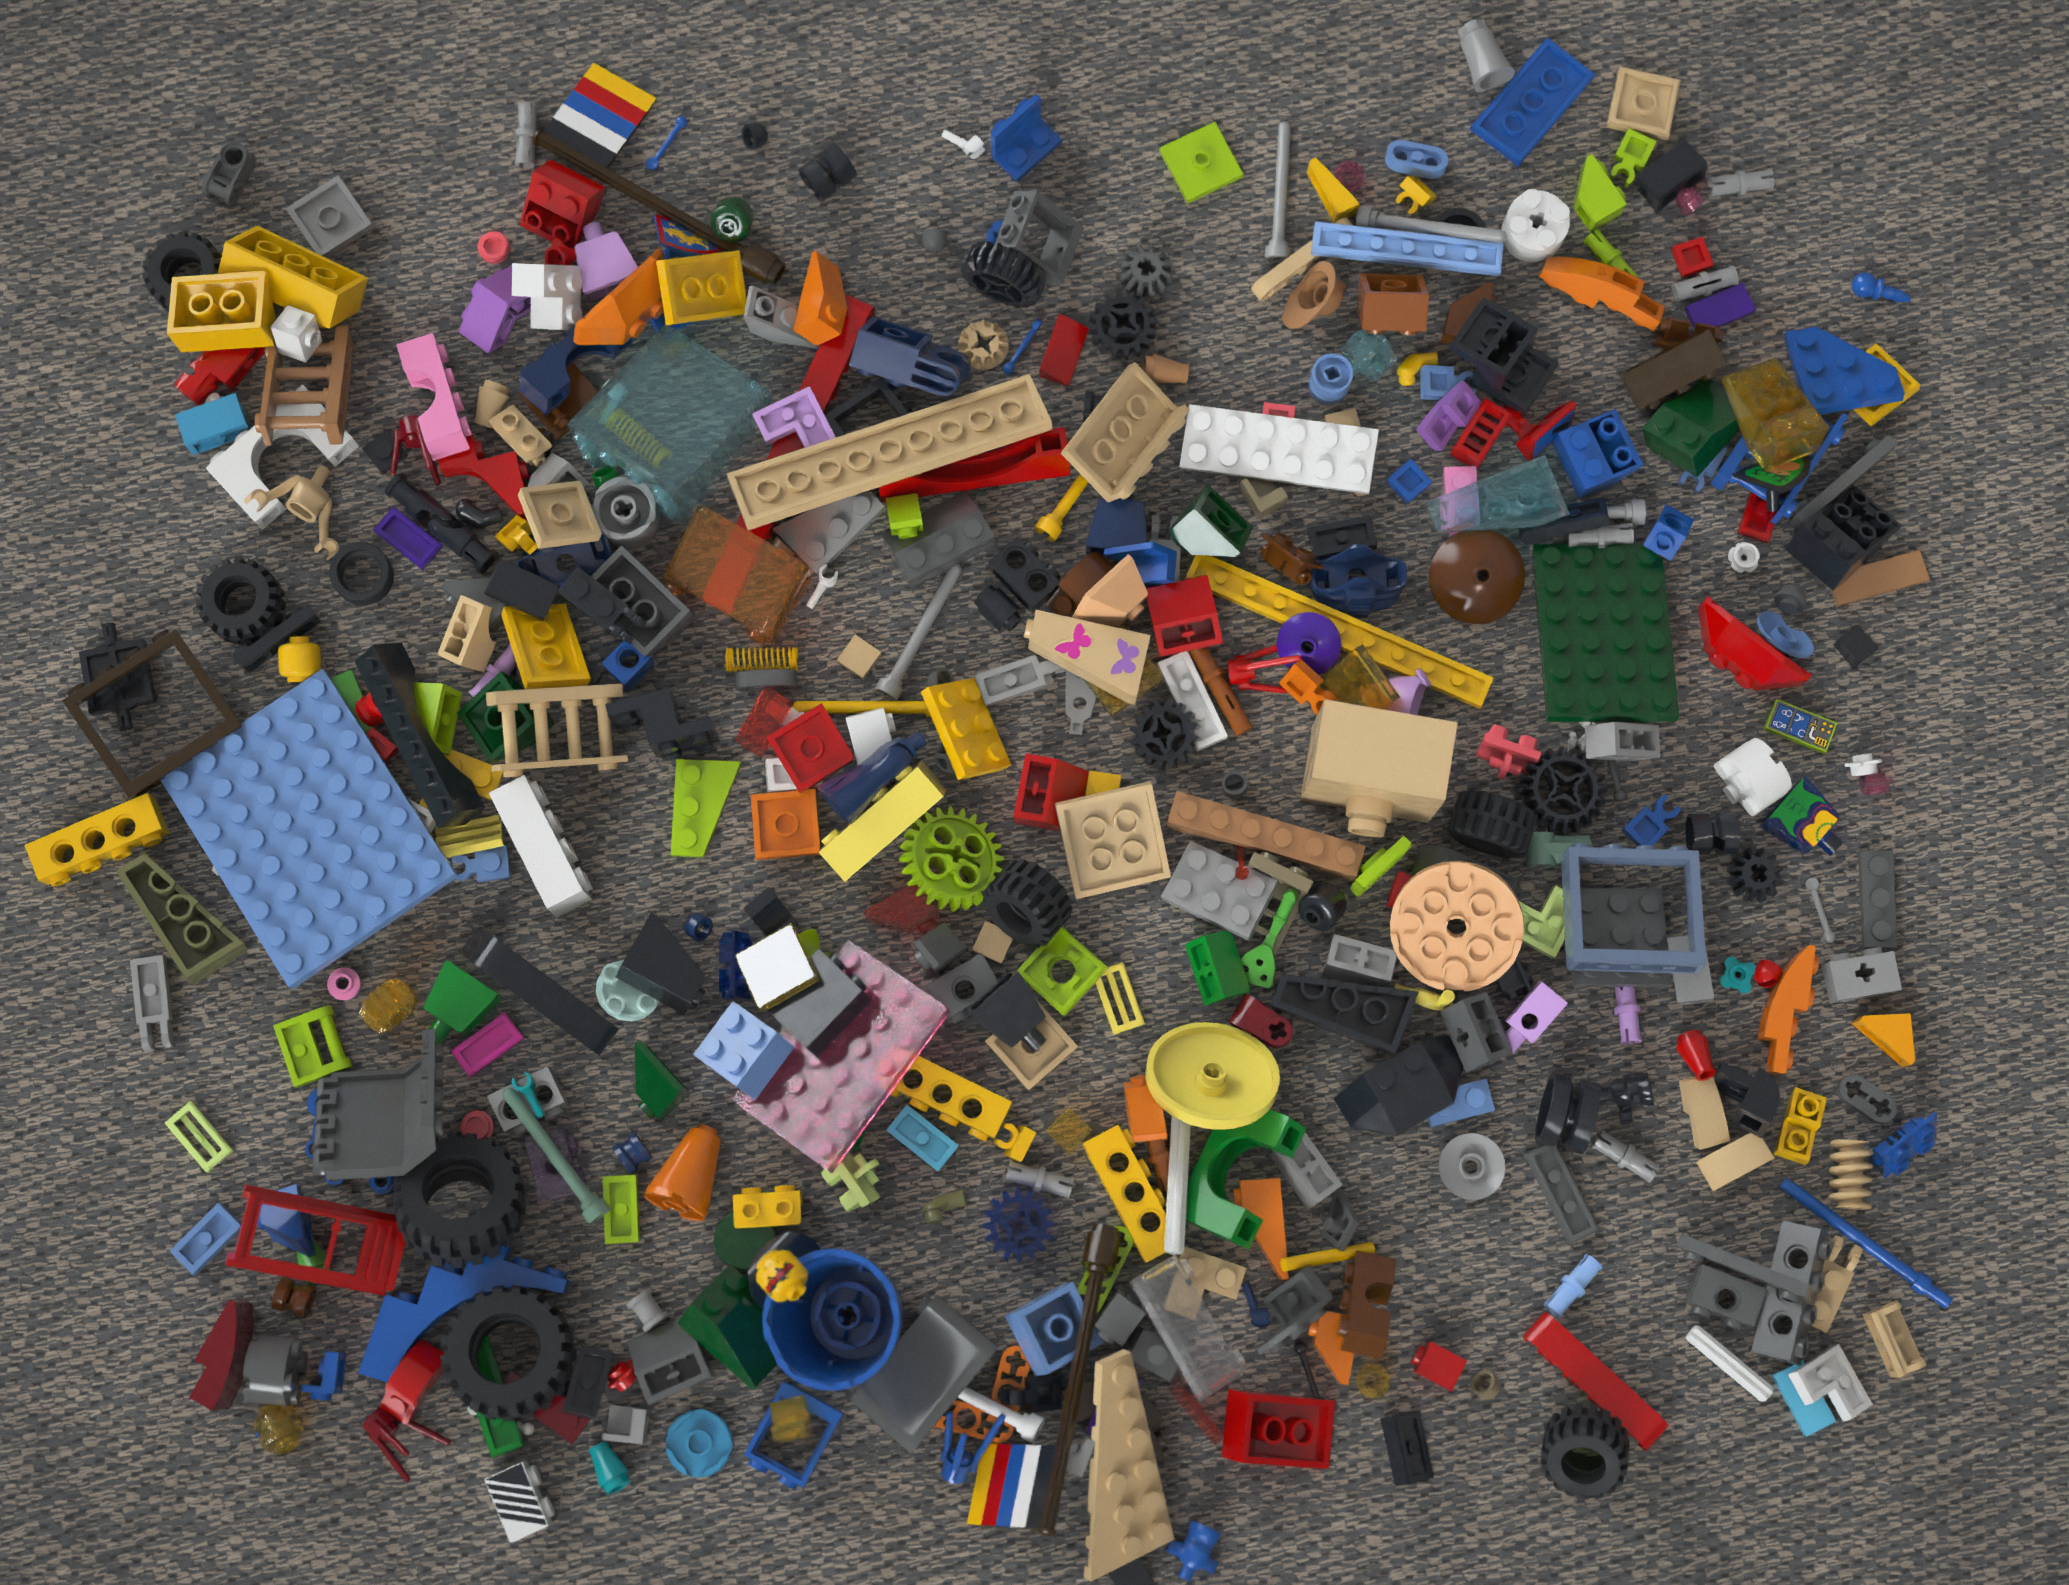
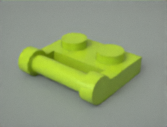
(301, 1048)

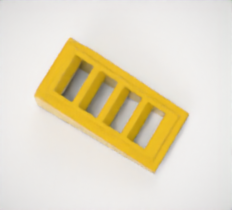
(1333, 194)

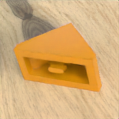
(1891, 1034)

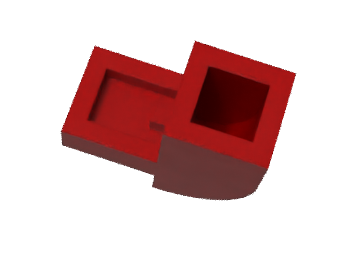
(411, 1381)

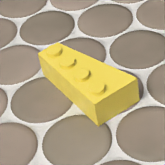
(883, 820)

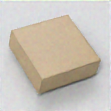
(859, 657)
(992, 943)

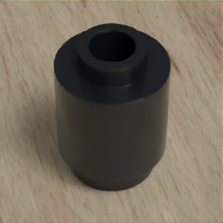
(998, 609)

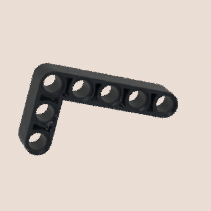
(539, 990)

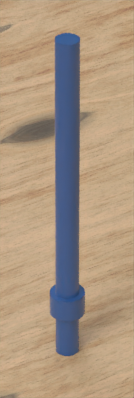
(1918, 1281)

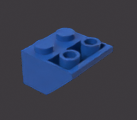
(1596, 453)

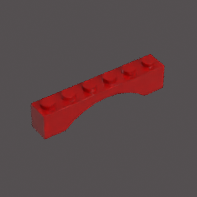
(1019, 462)

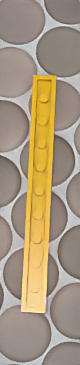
(1385, 648)

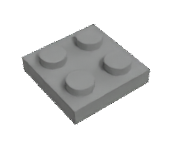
(330, 217)

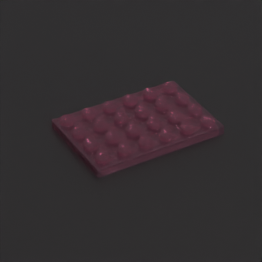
(832, 1098)

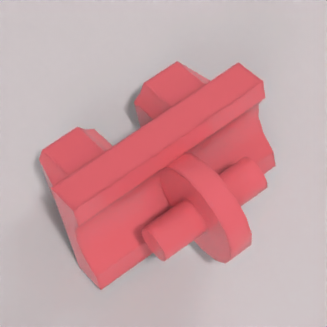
(1505, 754)

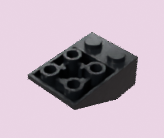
(1842, 537)

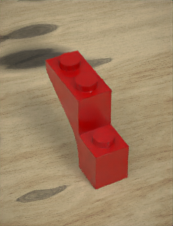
(502, 473)

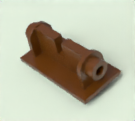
(1675, 330)
(1299, 560)

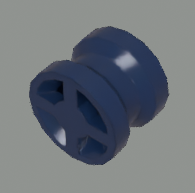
(632, 1152)

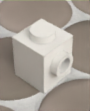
(296, 333)

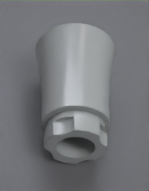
(1484, 56)

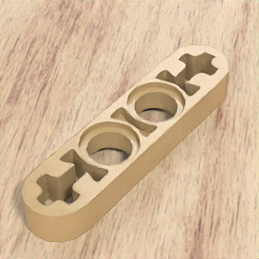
(1280, 275)

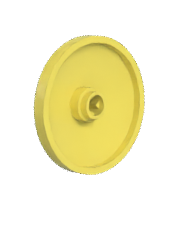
(1212, 1075)

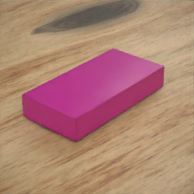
(487, 1044)

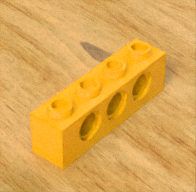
(48, 852)
(993, 1106)
(1099, 1152)

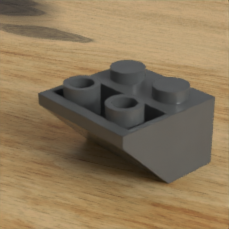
(668, 1361)

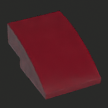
(224, 1356)

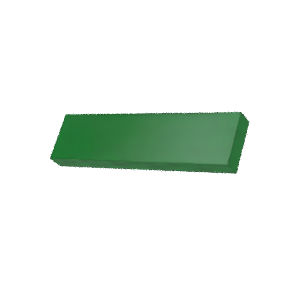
(499, 1434)

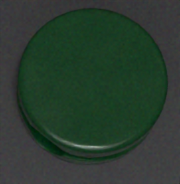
(740, 1245)

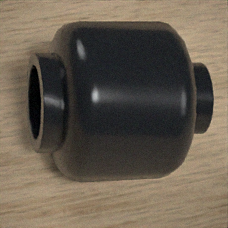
(1322, 906)

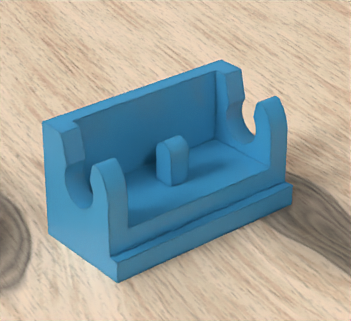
(213, 423)

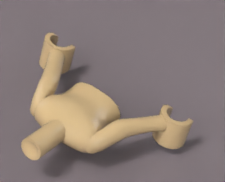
(305, 502)

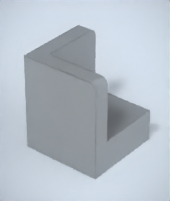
(627, 1424)

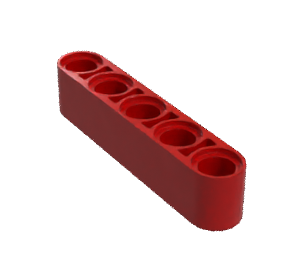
(1595, 1379)

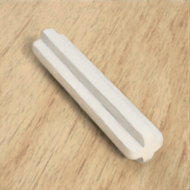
(1729, 1363)

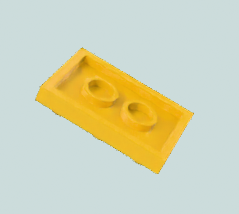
(702, 287)
(546, 649)
(966, 728)

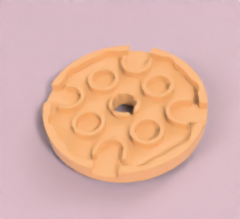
(1463, 893)

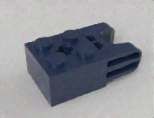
(908, 358)

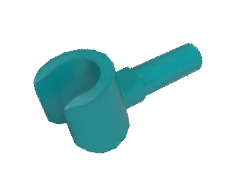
(529, 1093)

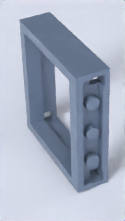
(1632, 960)

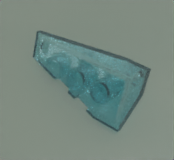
(1506, 500)

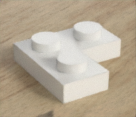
(1831, 1375)

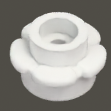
(1748, 550)

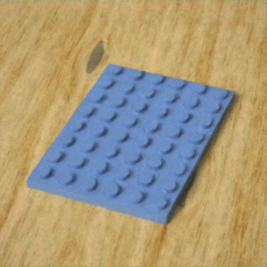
(308, 829)

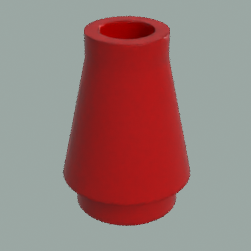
(1695, 1052)

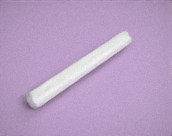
(1177, 1187)

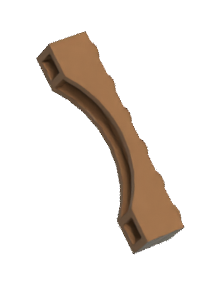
(1239, 827)

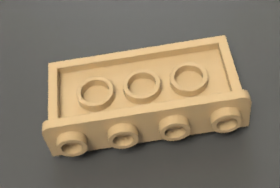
(1124, 434)

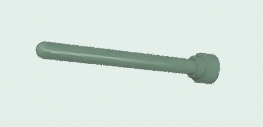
(592, 1206)

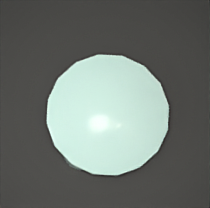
(620, 998)

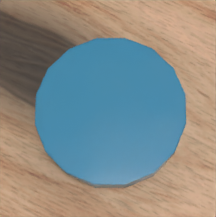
(707, 1435)

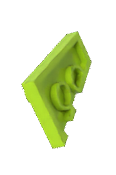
(698, 803)

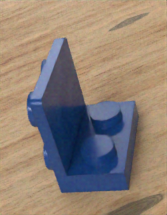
(1023, 139)

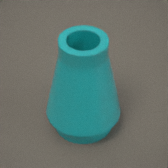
(609, 1469)

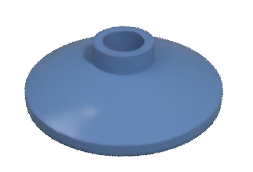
(1783, 637)

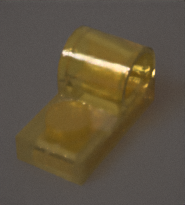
(790, 1419)

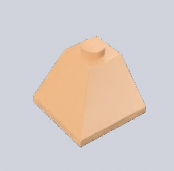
(1115, 596)

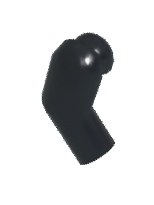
(476, 517)

